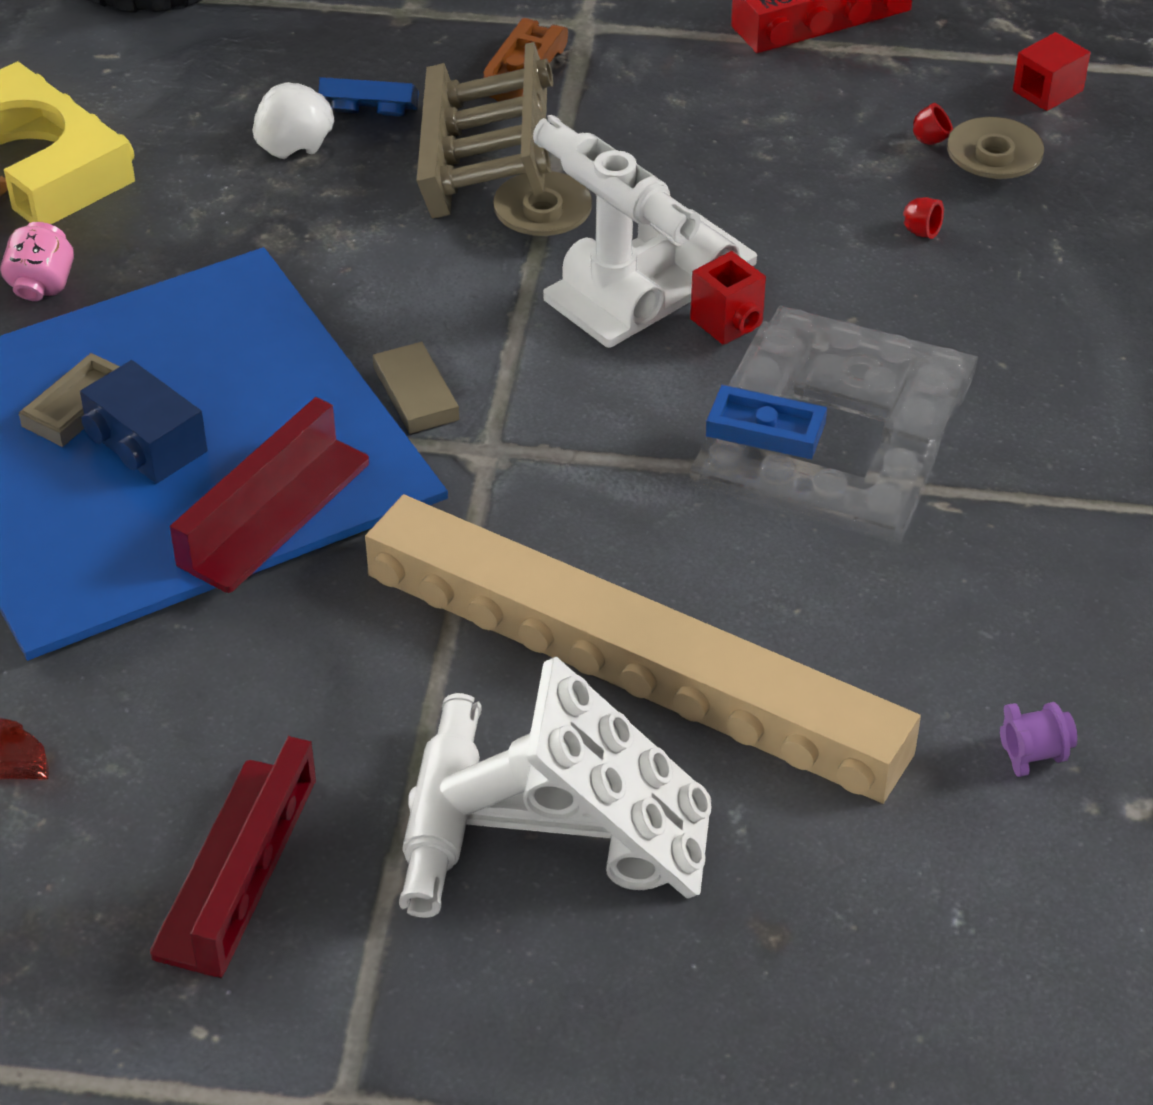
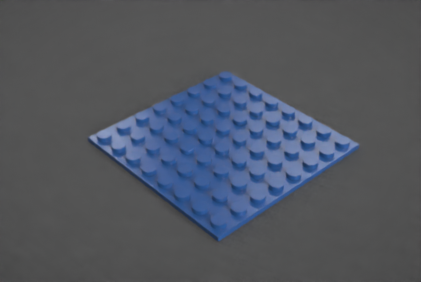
(91, 537)

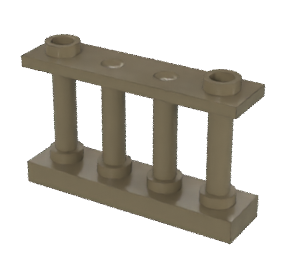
(443, 122)

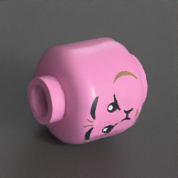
(37, 261)

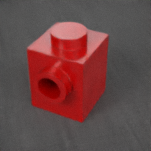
(727, 297)

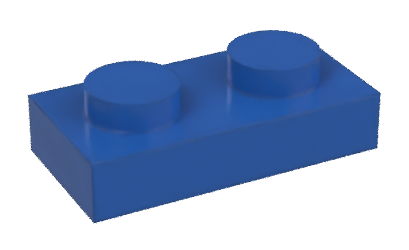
(388, 97)
(766, 421)

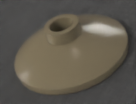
(995, 147)
(556, 211)

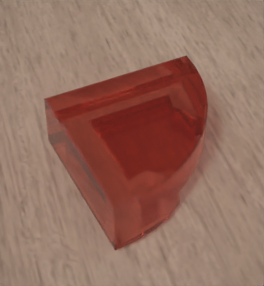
(21, 753)

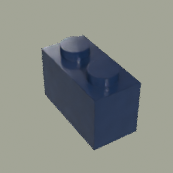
(143, 421)

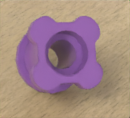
(1037, 735)

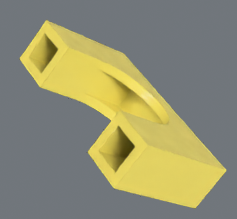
(72, 172)

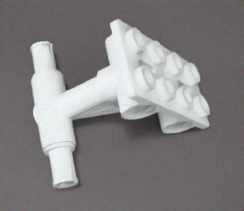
(619, 282)
(572, 775)

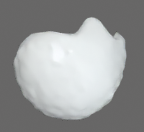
(292, 120)

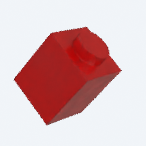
(1051, 71)

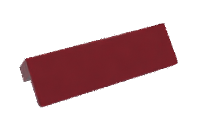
(265, 499)
(236, 862)

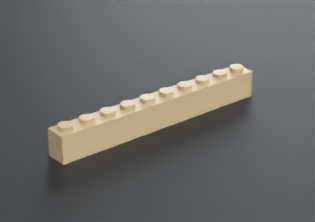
(645, 648)

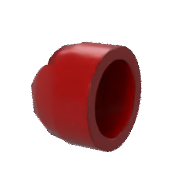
(932, 125)
(924, 217)

